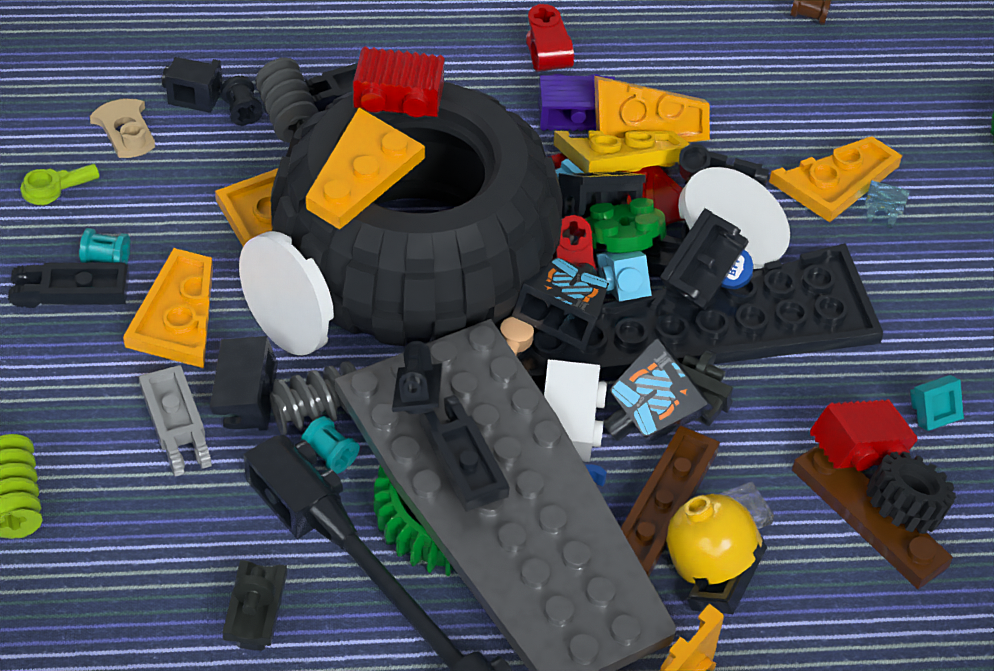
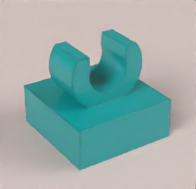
(938, 402)

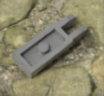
(174, 416)

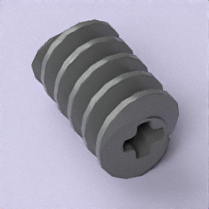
(285, 96)
(308, 397)

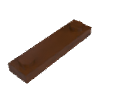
(668, 489)
(844, 490)

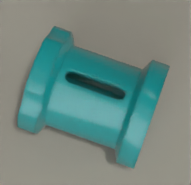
(104, 248)
(331, 445)

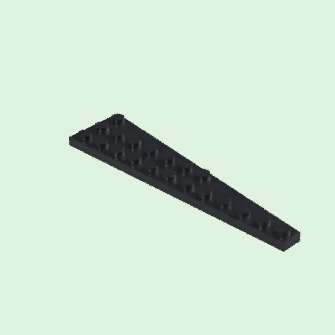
(780, 312)

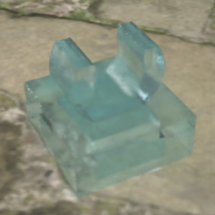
(886, 198)

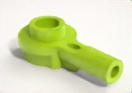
(45, 186)

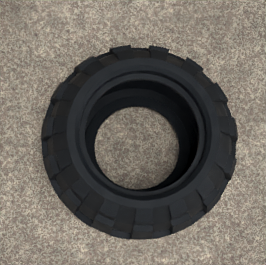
(437, 270)

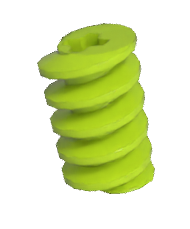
(18, 487)

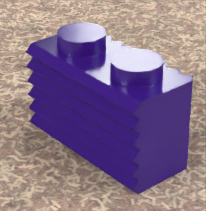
(567, 102)

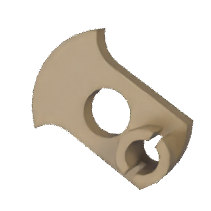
(134, 135)

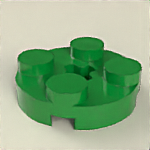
(626, 226)

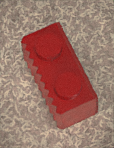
(399, 82)
(862, 433)

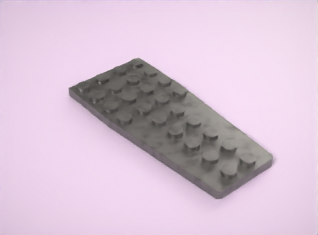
(548, 555)

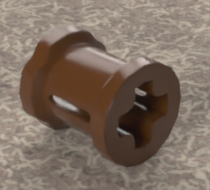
(811, 8)

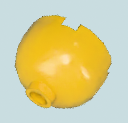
(712, 538)

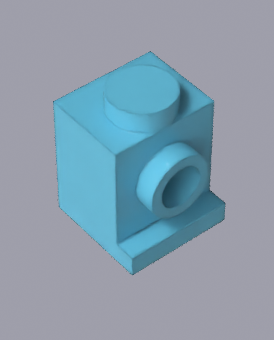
(625, 274)

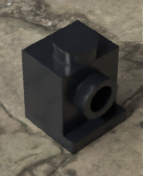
(193, 84)

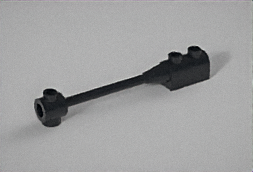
(311, 500)

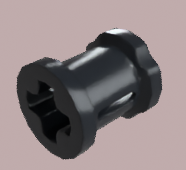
(241, 101)

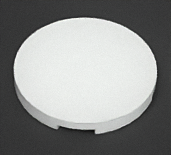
(743, 204)
(285, 293)

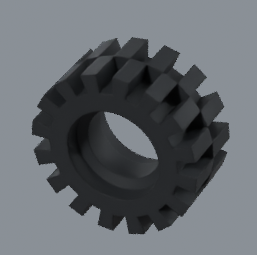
(911, 492)

